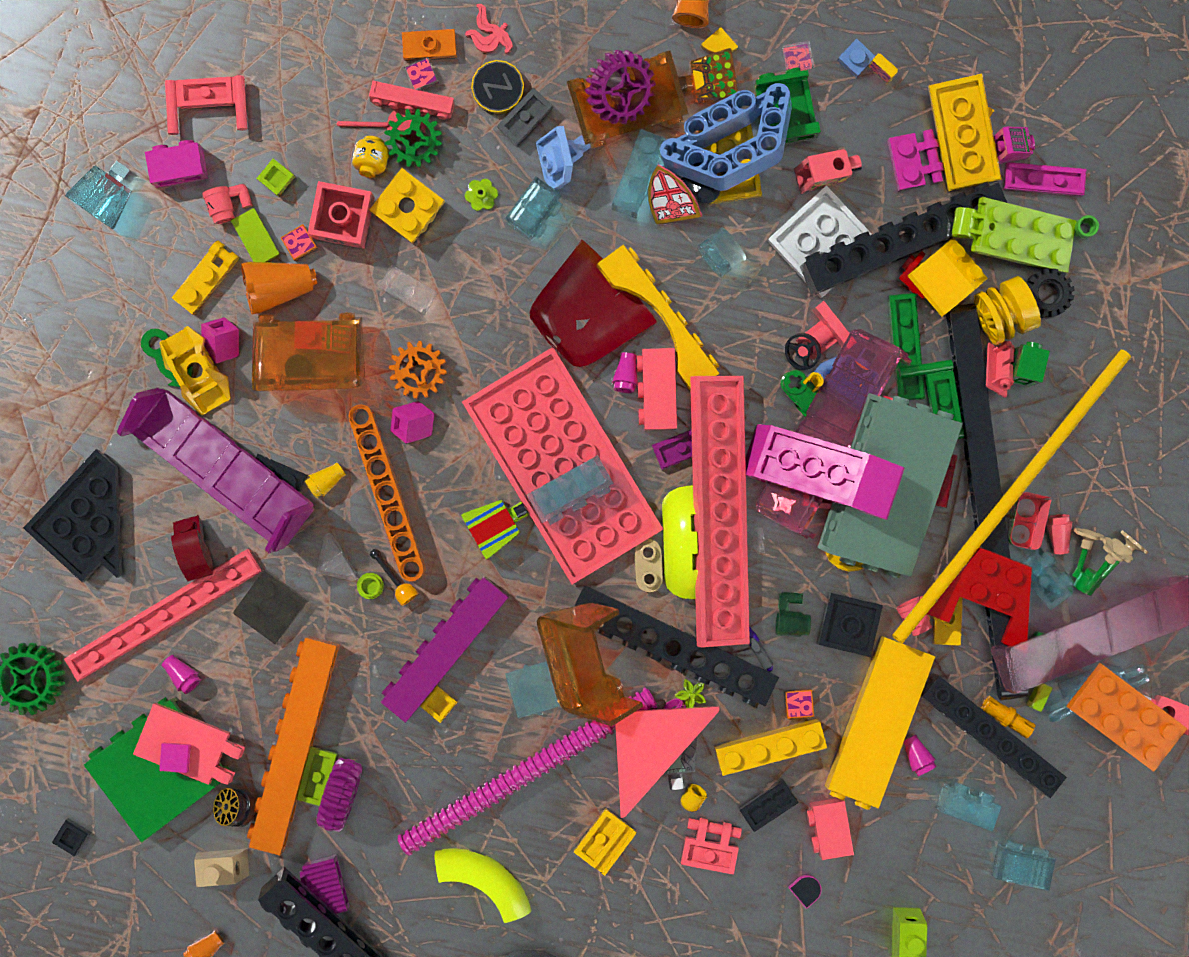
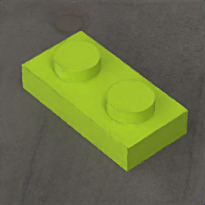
(316, 775)

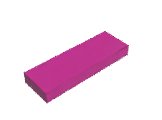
(1044, 179)

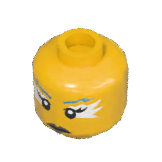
(370, 156)

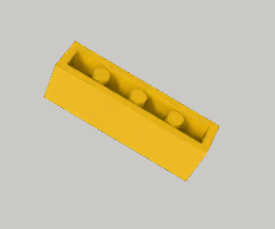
(770, 746)

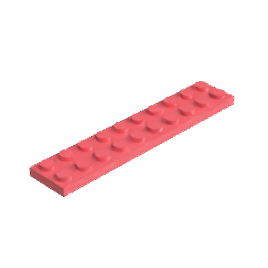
(720, 510)

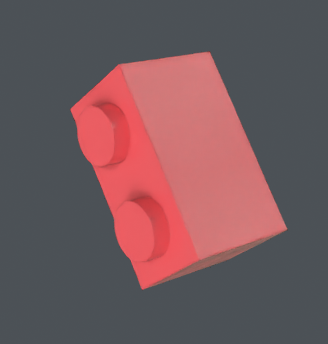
(831, 829)

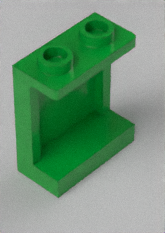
(802, 118)

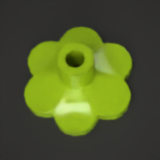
(482, 201)

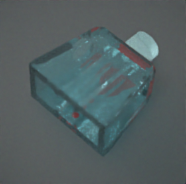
(102, 193)

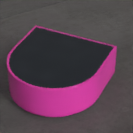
(806, 889)

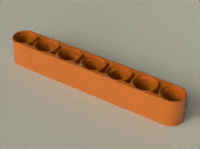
(377, 482)

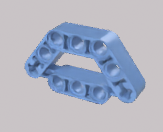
(685, 151)

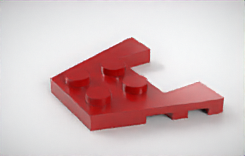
(994, 583)

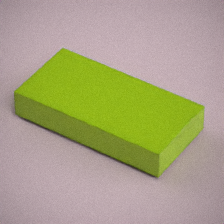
(255, 237)

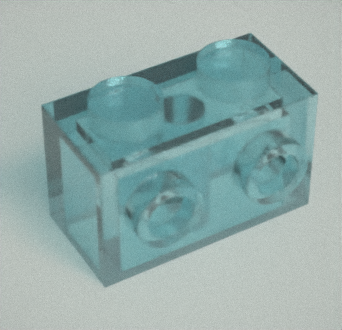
(1047, 580)
(969, 807)

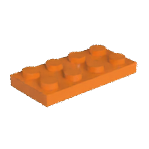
(1126, 717)

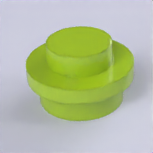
(370, 585)

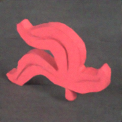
(489, 43)

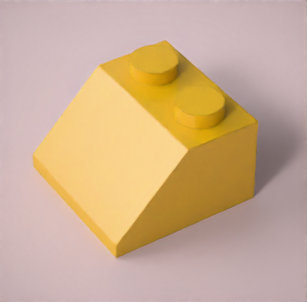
(947, 277)

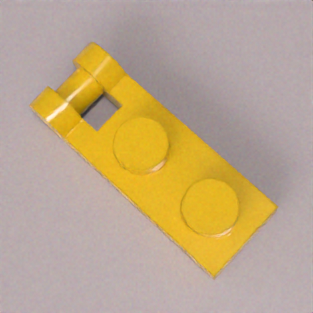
(205, 278)

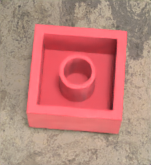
(341, 215)

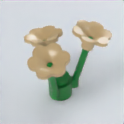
(1089, 580)

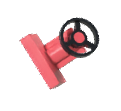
(817, 338)

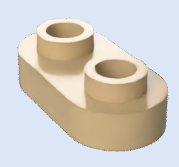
(649, 565)

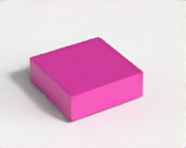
(175, 757)

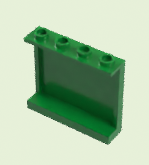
(137, 787)

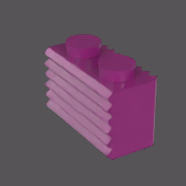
(326, 882)

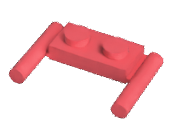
(205, 93)

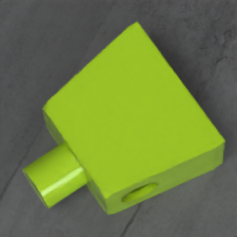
(909, 937)

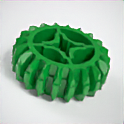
(45, 663)

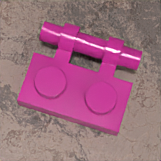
(907, 161)

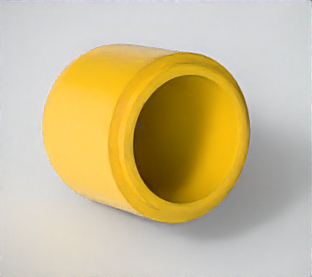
(692, 801)

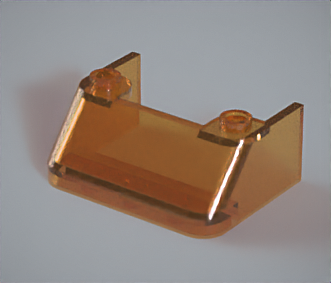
(578, 666)

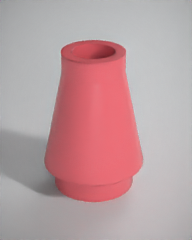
(1059, 531)

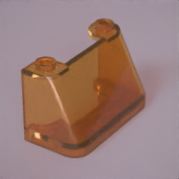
(665, 106)
(307, 354)

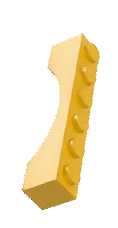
(625, 274)

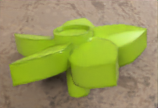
(691, 694)

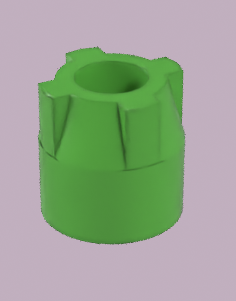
(1091, 223)

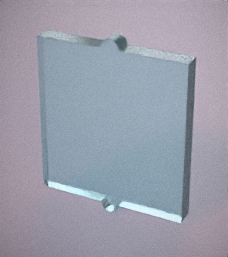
(532, 689)

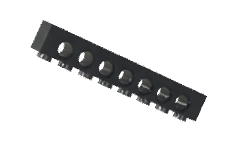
(821, 279)
(756, 694)

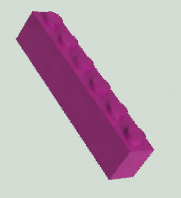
(444, 649)

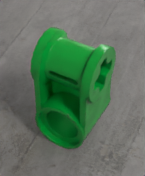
(801, 396)

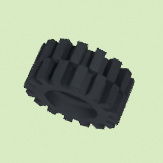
(1063, 288)

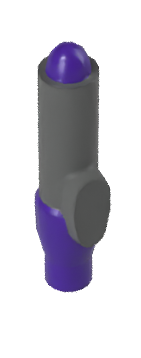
(760, 651)

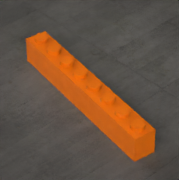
(293, 745)

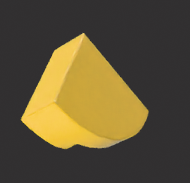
(718, 41)

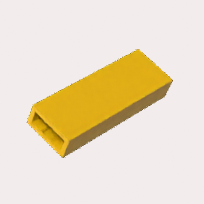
(879, 723)

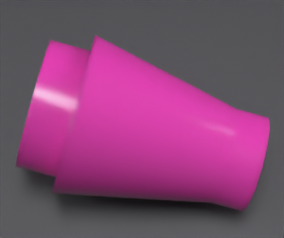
(626, 374)
(182, 675)
(918, 755)

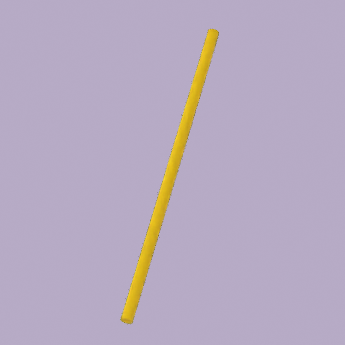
(1011, 496)

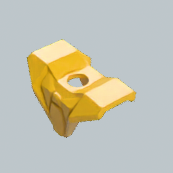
(202, 392)

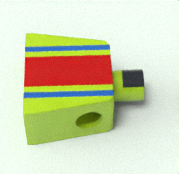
(494, 525)

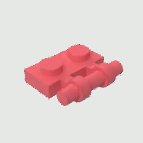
(709, 854)

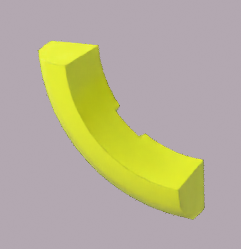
(679, 542)
(486, 875)

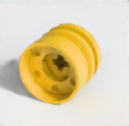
(1007, 310)

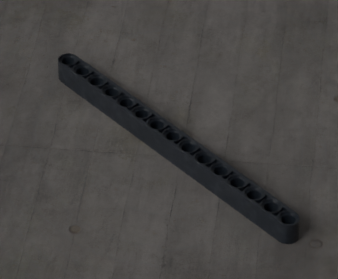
(979, 451)

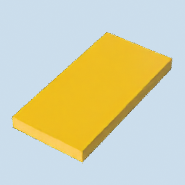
(964, 132)

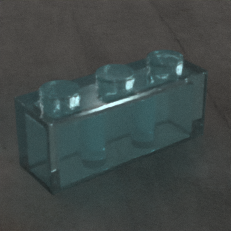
(638, 174)
(571, 490)

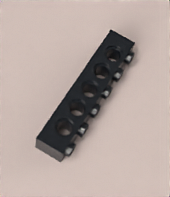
(992, 735)
(307, 905)

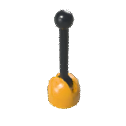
(404, 592)

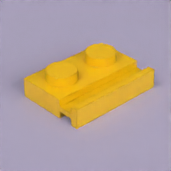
(605, 841)

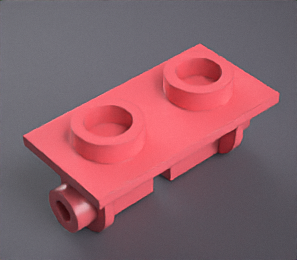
(999, 370)

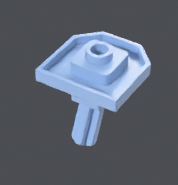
(557, 156)

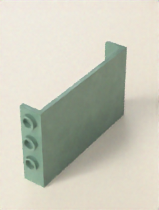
(924, 448)

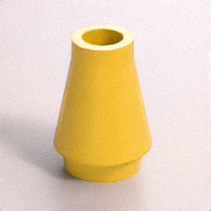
(324, 480)

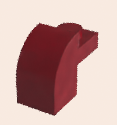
(190, 549)

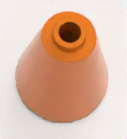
(275, 283)

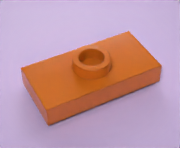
(430, 44)

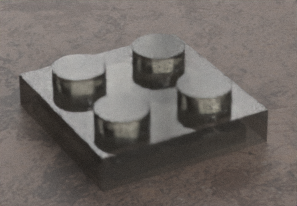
(270, 607)

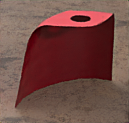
(583, 293)

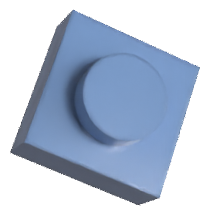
(856, 58)

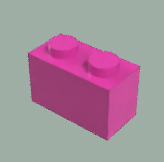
(176, 164)

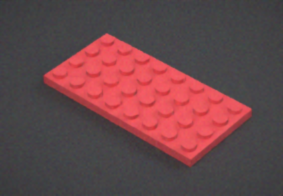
(543, 430)

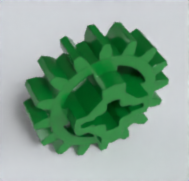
(415, 125)

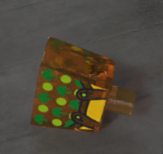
(711, 78)

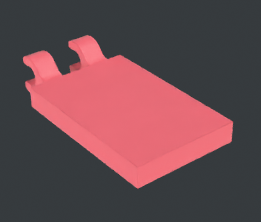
(206, 743)

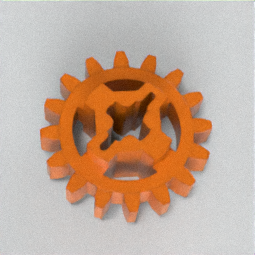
(406, 373)

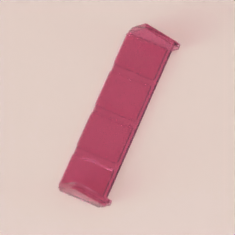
(833, 416)
(1094, 637)

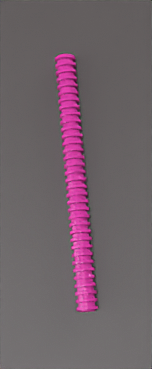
(511, 781)

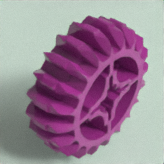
(613, 79)
(339, 795)

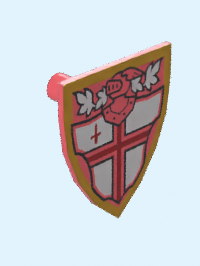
(670, 198)

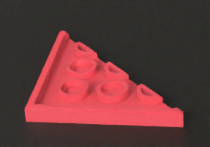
(650, 744)

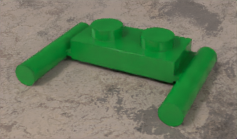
(940, 387)

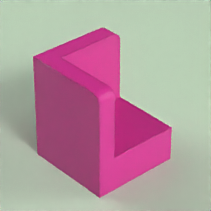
(221, 339)
(412, 422)

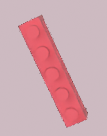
(411, 99)

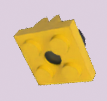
(407, 206)

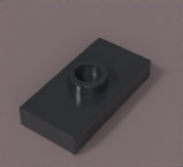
(768, 805)

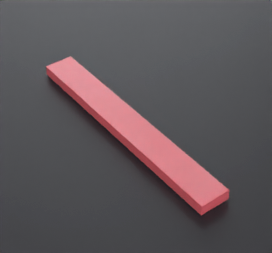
(163, 615)

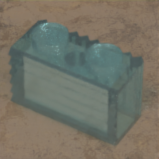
(534, 209)
(1023, 866)

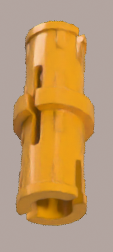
(1008, 717)

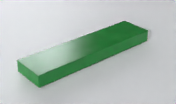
(907, 337)

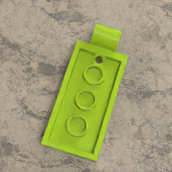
(1017, 234)

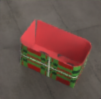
(1039, 517)

